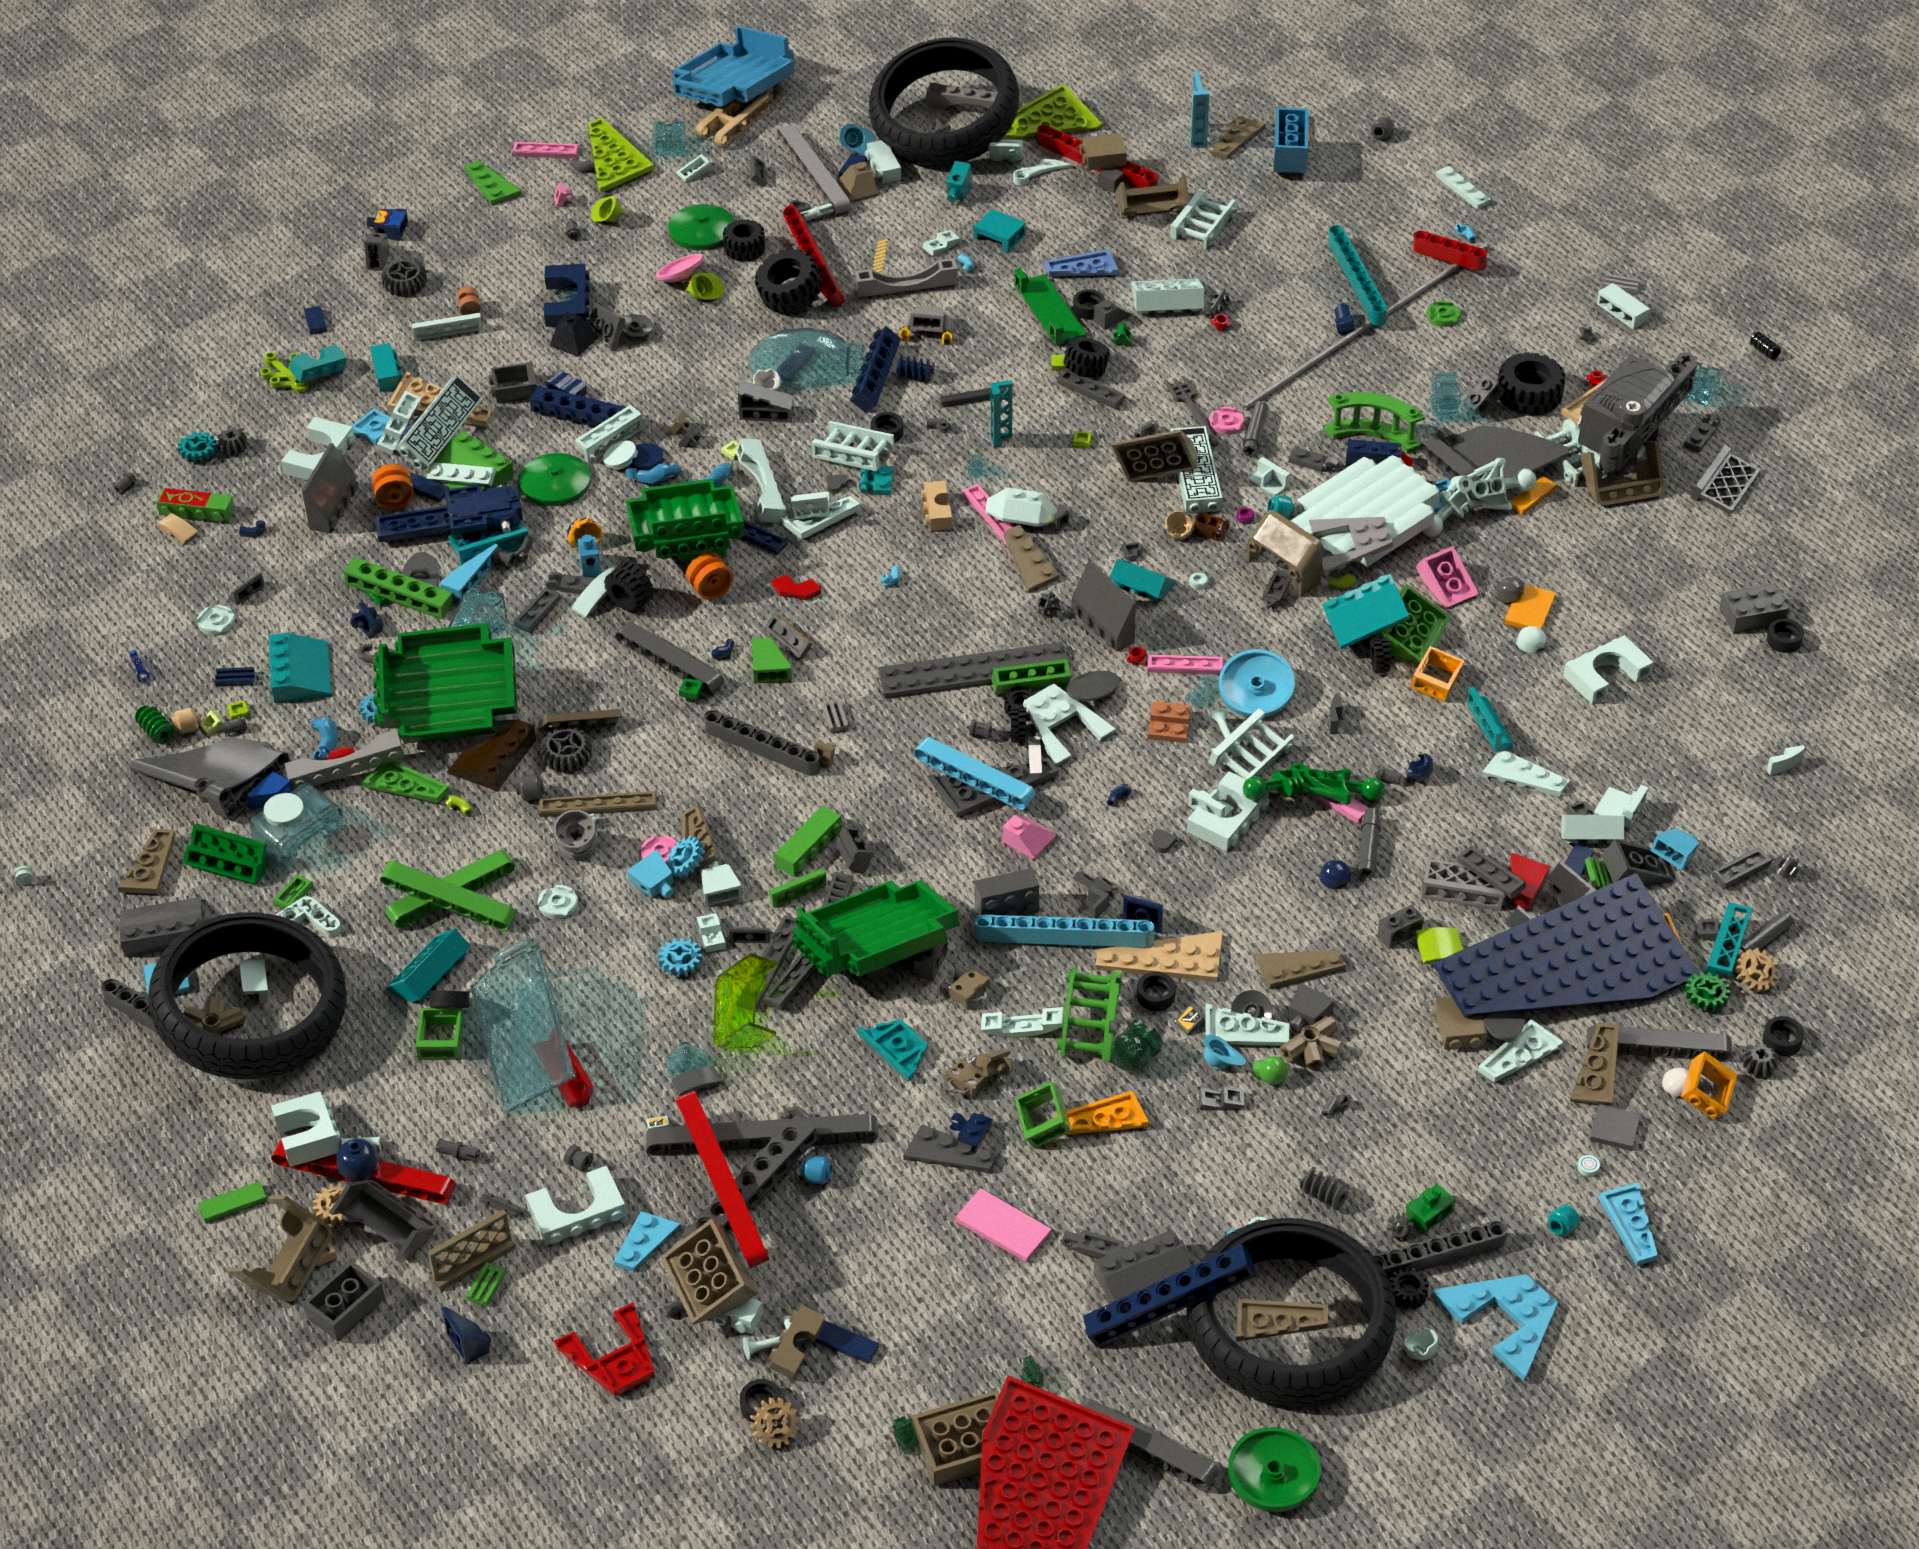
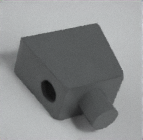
(376, 245)
(1308, 1007)

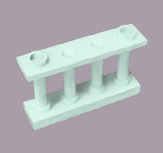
(1193, 209)
(853, 456)
(1564, 465)
(1244, 732)

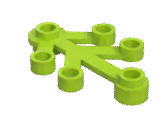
(271, 360)

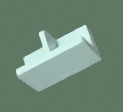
(1270, 477)
(1209, 803)
(254, 978)

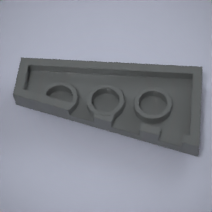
(939, 1147)

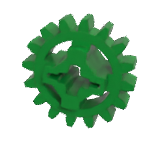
(1705, 991)

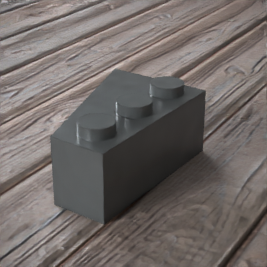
(764, 404)

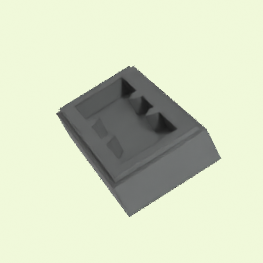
(757, 171)

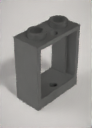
(513, 373)

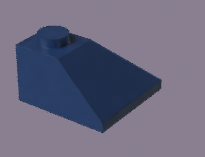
(1143, 909)
(465, 1335)

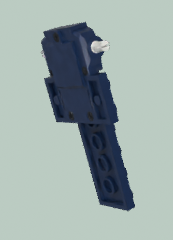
(466, 511)

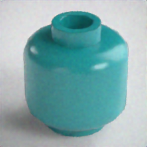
(1282, 505)
(1563, 1220)

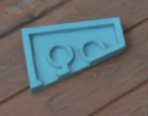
(643, 1239)

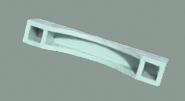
(753, 457)

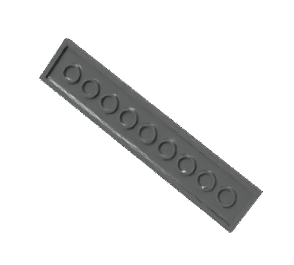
(960, 670)

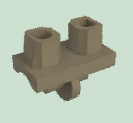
(995, 1062)

